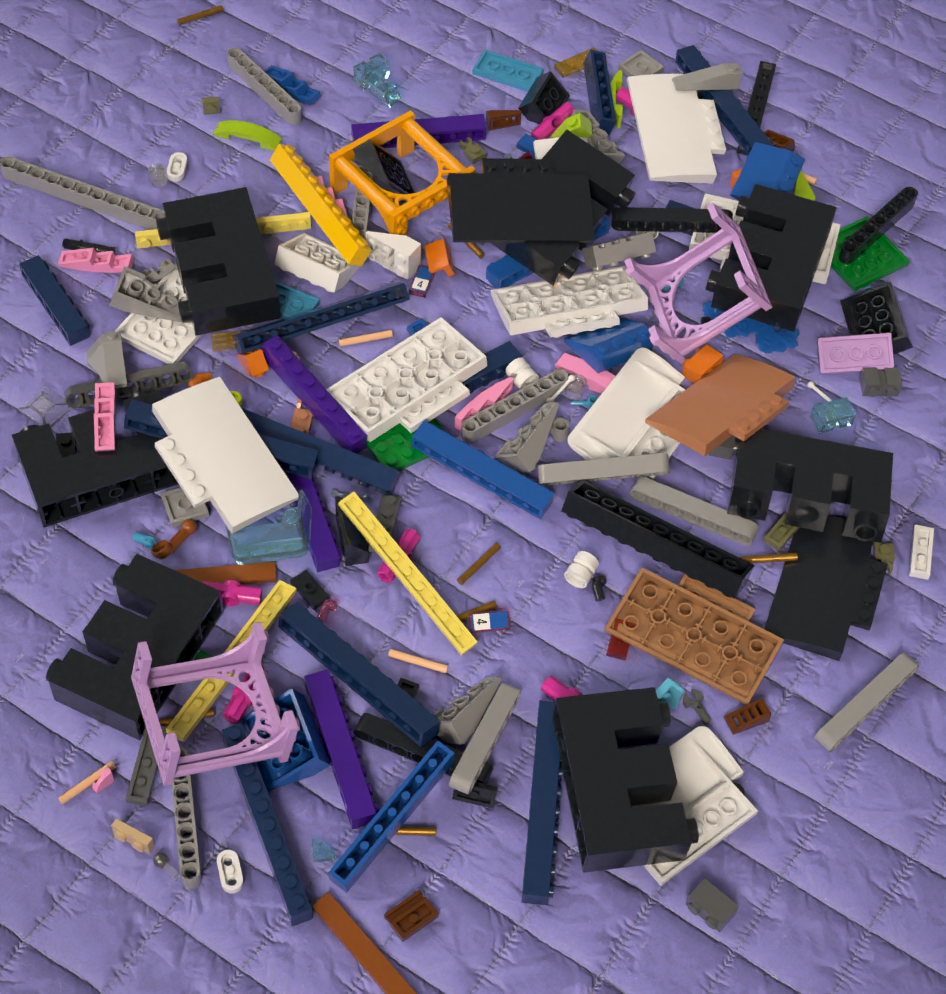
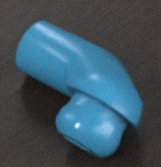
(147, 540)

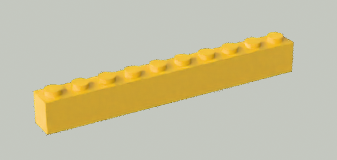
(320, 205)

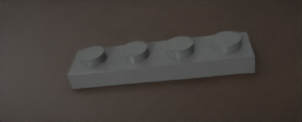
(387, 514)
(143, 772)

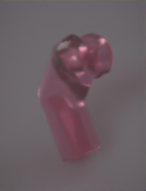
(327, 606)

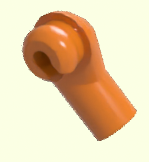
(200, 378)

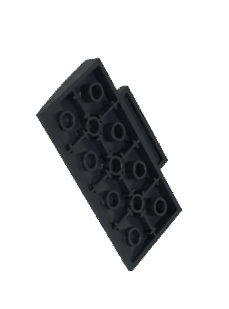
(520, 204)
(825, 590)

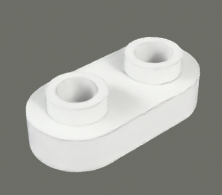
(177, 167)
(230, 872)

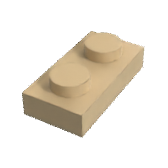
(139, 840)

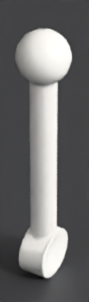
(571, 378)
(811, 385)

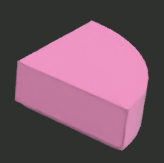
(104, 781)

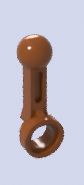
(164, 548)

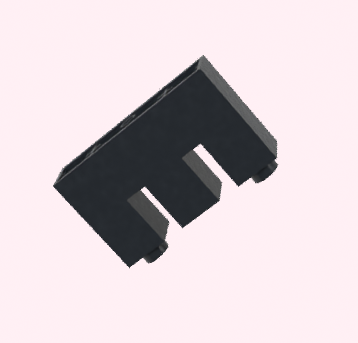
(608, 189)
(786, 244)
(220, 261)
(813, 476)
(90, 478)
(178, 622)
(608, 780)

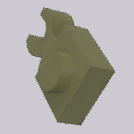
(472, 152)
(885, 553)

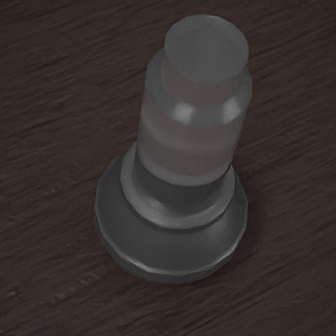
(161, 860)

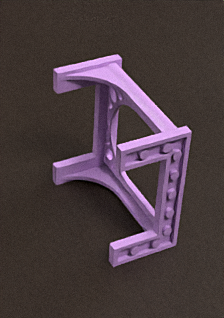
(660, 275)
(241, 659)

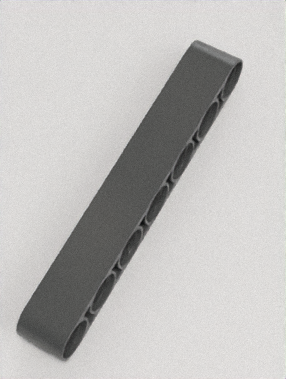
(137, 379)

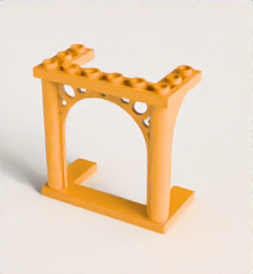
(407, 131)

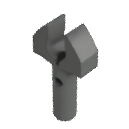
(687, 702)

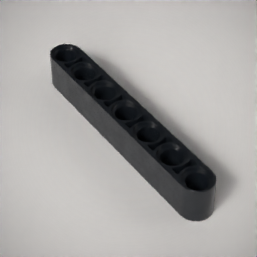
(665, 219)
(878, 225)
(389, 737)

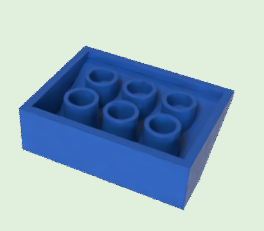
(769, 168)
(610, 346)
(307, 753)

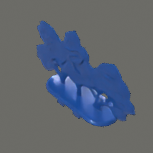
(767, 337)

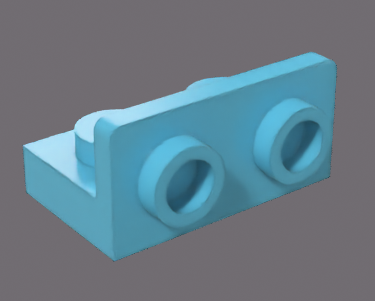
(670, 692)

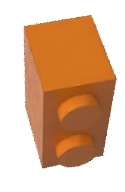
(701, 363)

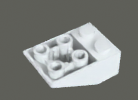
(395, 252)

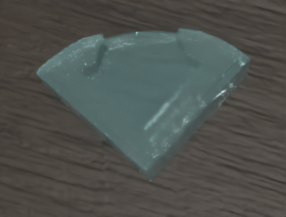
(322, 852)

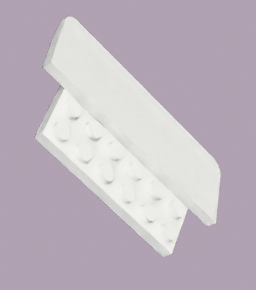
(617, 418)
(708, 794)

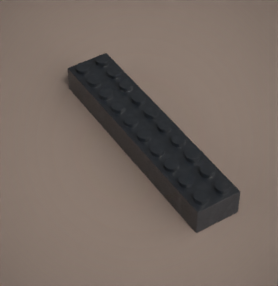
(657, 539)

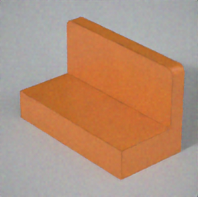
(439, 257)

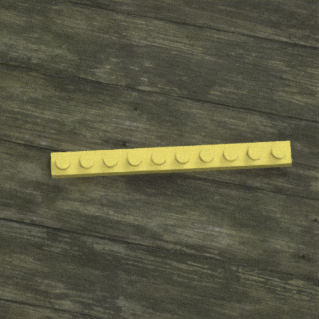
(266, 225)
(407, 573)
(210, 689)

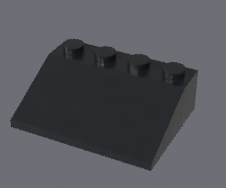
(383, 166)
(877, 313)

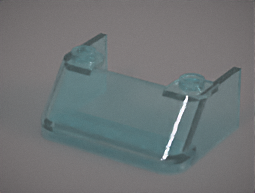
(274, 540)

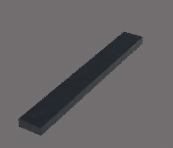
(760, 94)

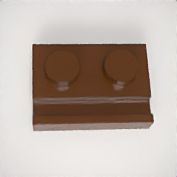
(411, 915)

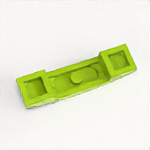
(616, 84)
(249, 131)

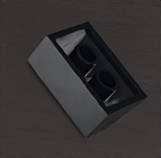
(543, 98)
(353, 543)

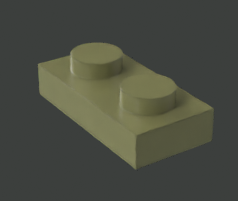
(780, 534)

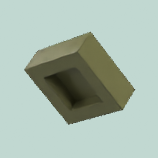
(211, 105)

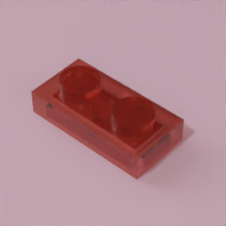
(617, 647)

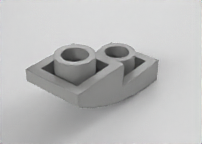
(164, 269)

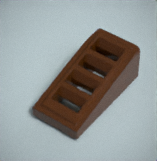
(497, 118)
(781, 140)
(754, 707)

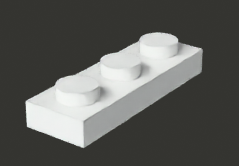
(921, 552)

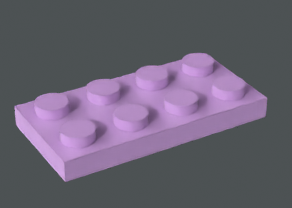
(854, 353)

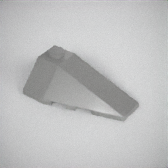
(718, 77)
(141, 297)
(107, 359)
(527, 447)
(466, 712)

